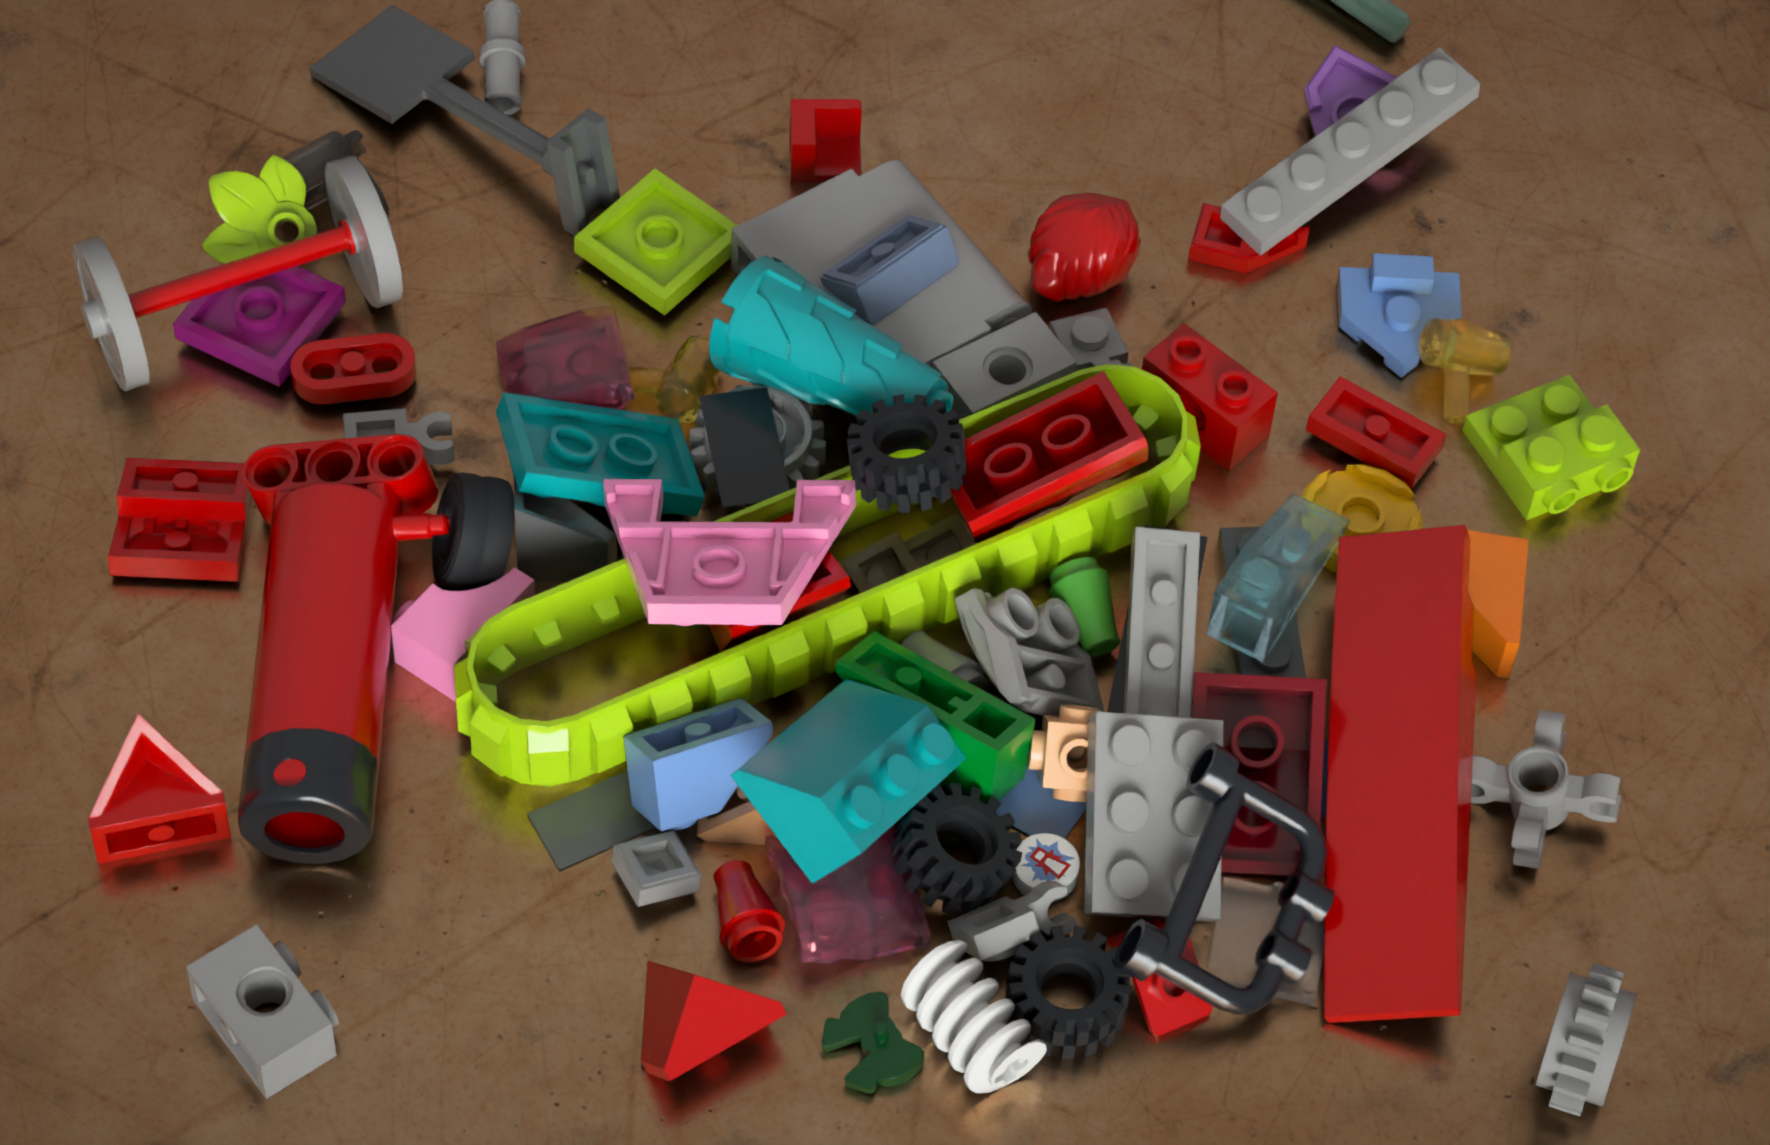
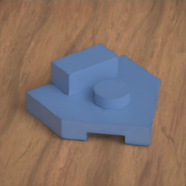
(1393, 304)

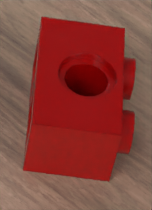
(1227, 399)

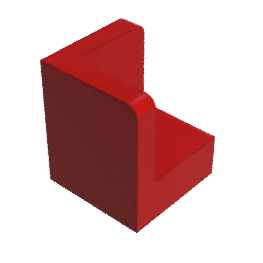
(824, 139)

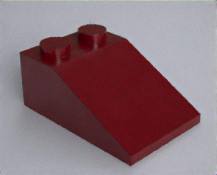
(1279, 741)

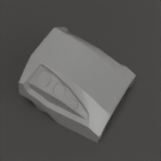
(1029, 650)

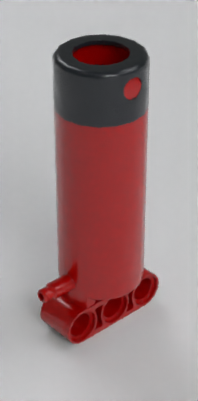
(326, 636)

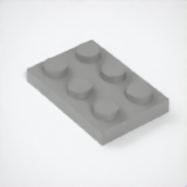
(1143, 815)

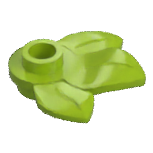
(255, 208)

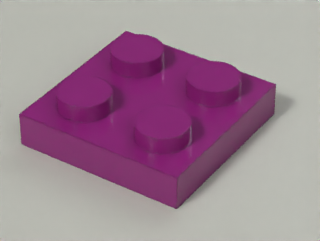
(262, 321)

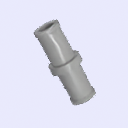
(502, 56)

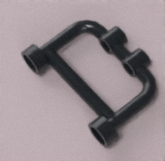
(1301, 898)

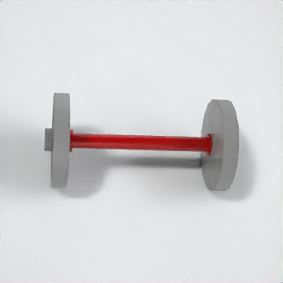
(360, 232)

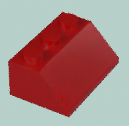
(1047, 456)

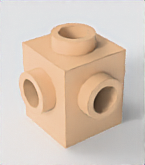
(1050, 751)

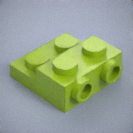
(1552, 447)

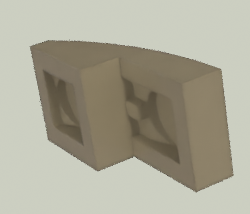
(894, 558)

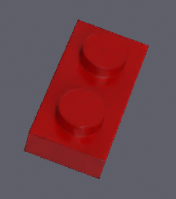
(1375, 431)

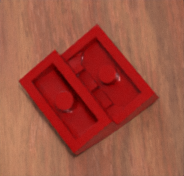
(180, 520)

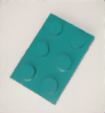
(574, 446)

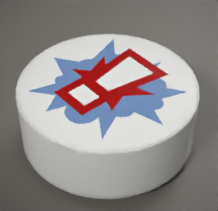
(1046, 859)

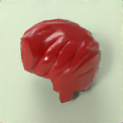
(1082, 246)

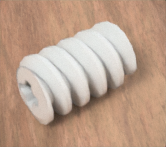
(966, 1022)

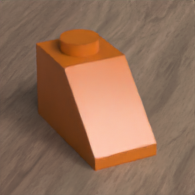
(1497, 595)

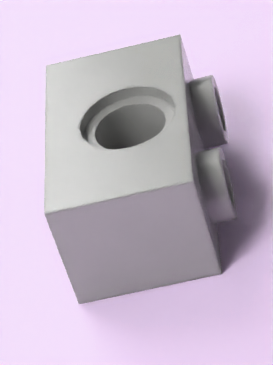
(1004, 365)
(272, 1045)

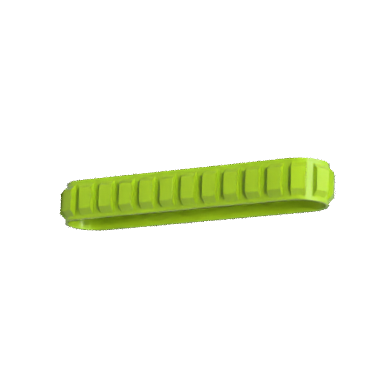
(809, 647)

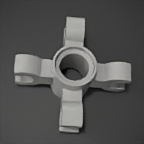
(1536, 812)

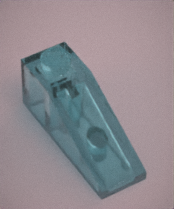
(1273, 576)

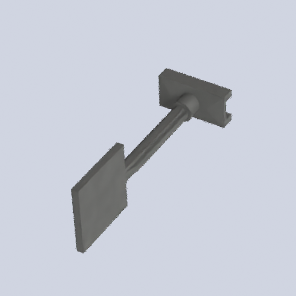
(404, 61)

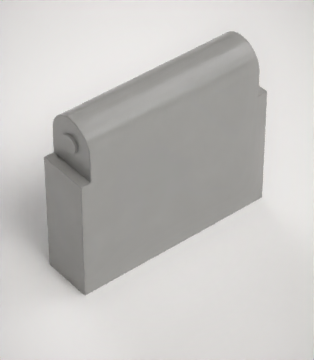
(850, 211)

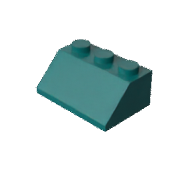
(846, 773)

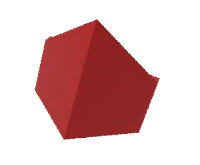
(154, 801)
(696, 1019)

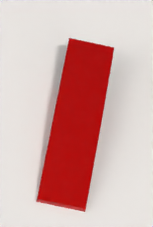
(1399, 776)

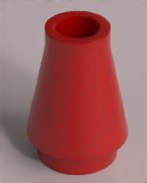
(746, 915)

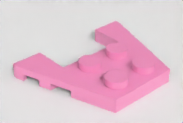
(724, 568)

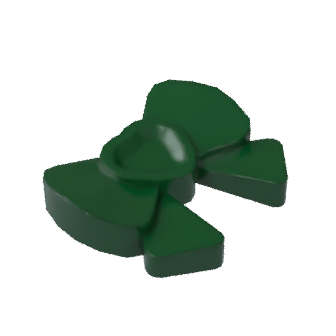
(888, 1056)

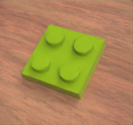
(657, 241)

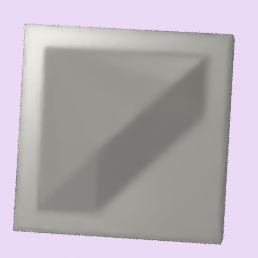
(656, 868)

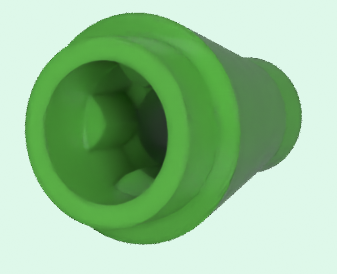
(1089, 596)

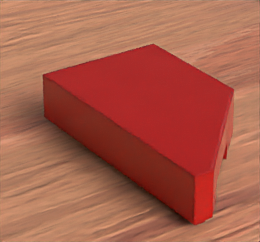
(1221, 247)

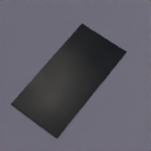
(744, 446)

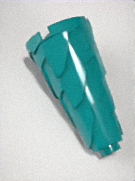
(813, 345)

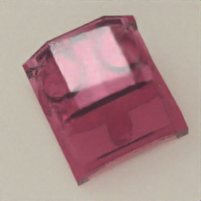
(569, 359)
(854, 910)

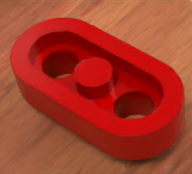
(353, 368)

